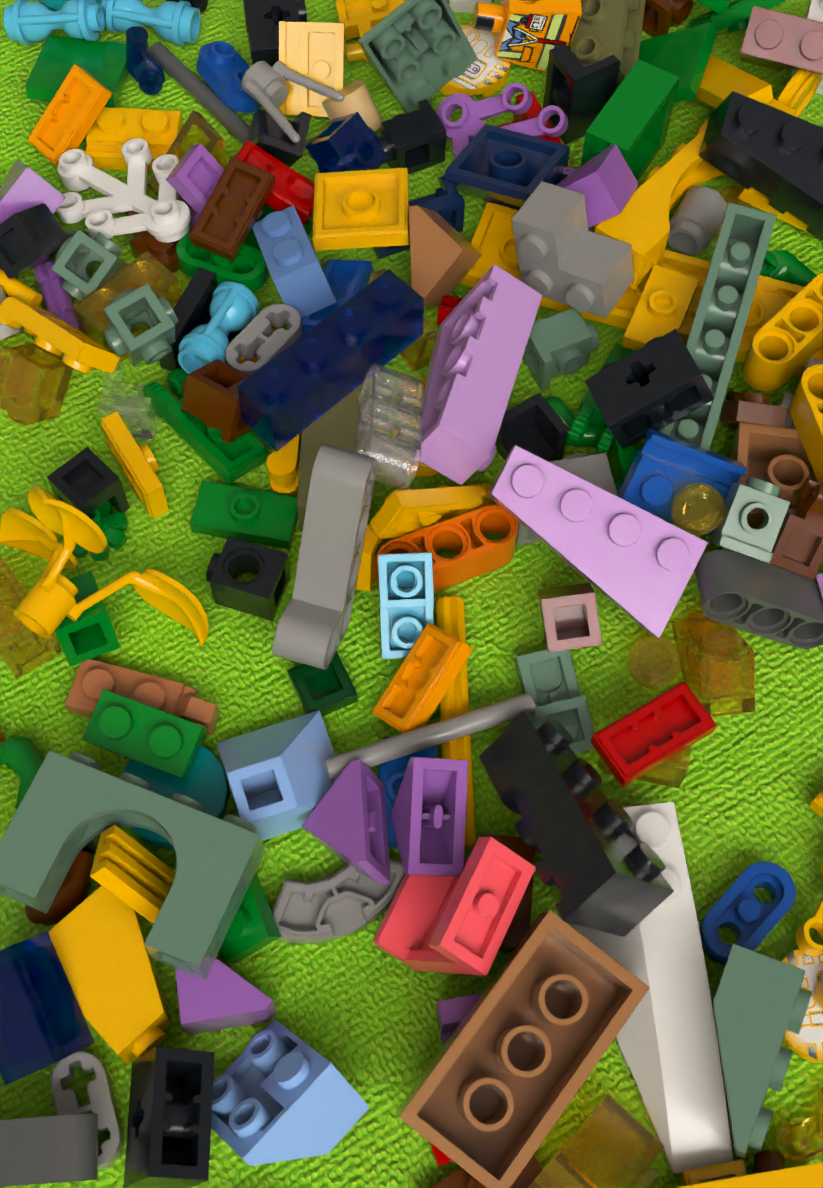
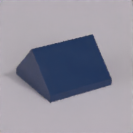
(506, 166)

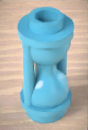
(170, 20)
(34, 21)
(230, 311)

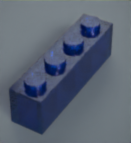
(331, 359)

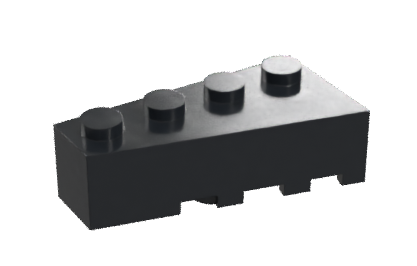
(771, 154)
(582, 835)

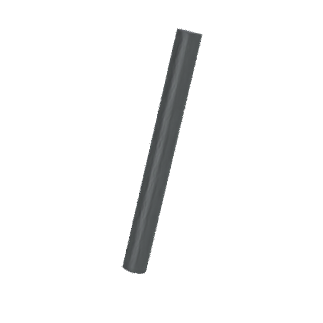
(200, 92)

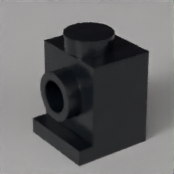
(414, 139)

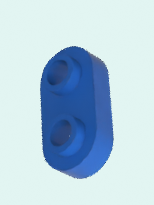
(223, 72)
(744, 913)

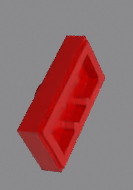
(290, 186)
(653, 733)

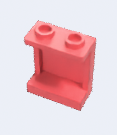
(456, 920)

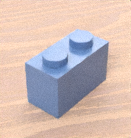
(293, 262)

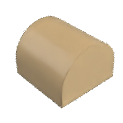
(355, 100)

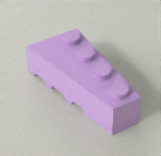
(475, 373)

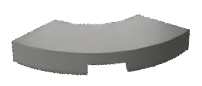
(333, 905)

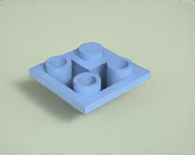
(278, 773)
(282, 1100)

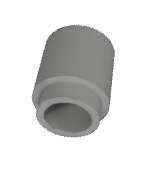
(696, 220)

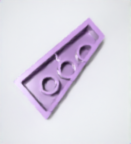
(610, 542)

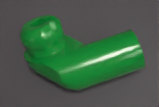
(23, 758)

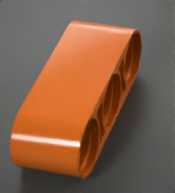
(466, 538)

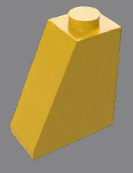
(113, 973)

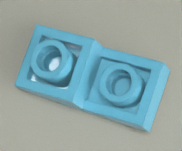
(404, 600)

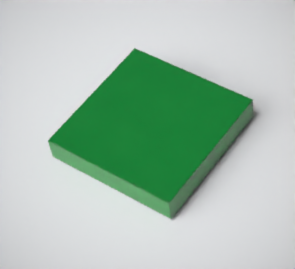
(683, 55)
(100, 58)

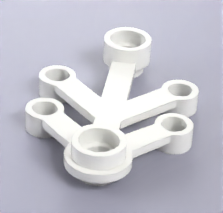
(164, 219)

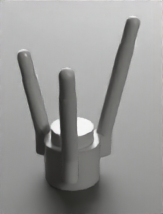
(269, 90)

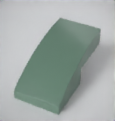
(556, 694)

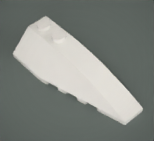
(672, 1031)

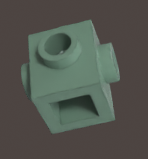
(79, 255)
(138, 309)

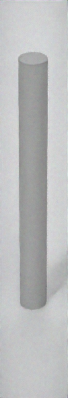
(432, 734)

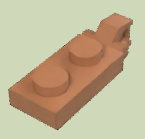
(144, 688)

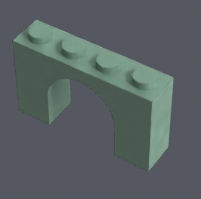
(77, 802)

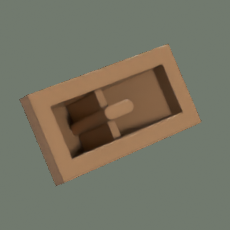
(437, 255)

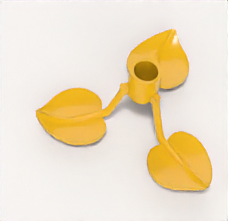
(54, 594)

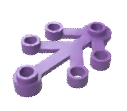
(475, 111)

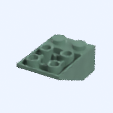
(418, 50)
(752, 1013)

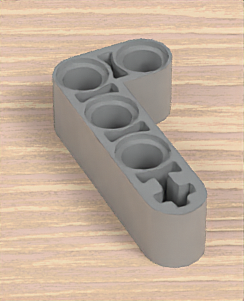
(327, 557)

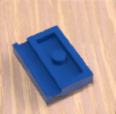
(668, 466)

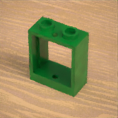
(634, 117)

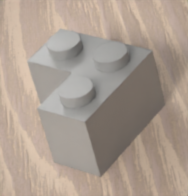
(565, 258)

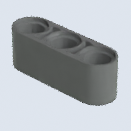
(760, 598)
(48, 1149)

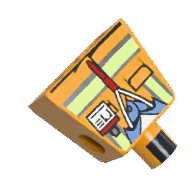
(528, 28)

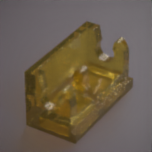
(19, 646)

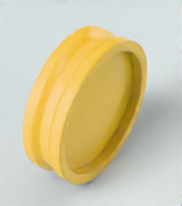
(800, 90)

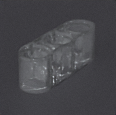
(391, 424)

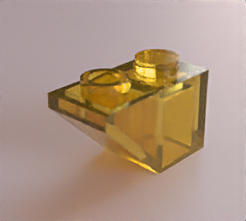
(32, 383)
(716, 664)

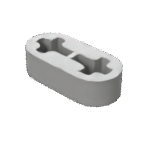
(259, 340)
(100, 1097)

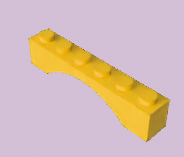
(646, 215)

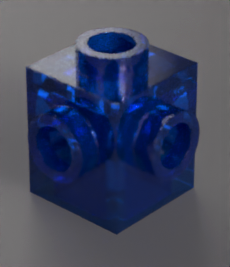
(346, 146)

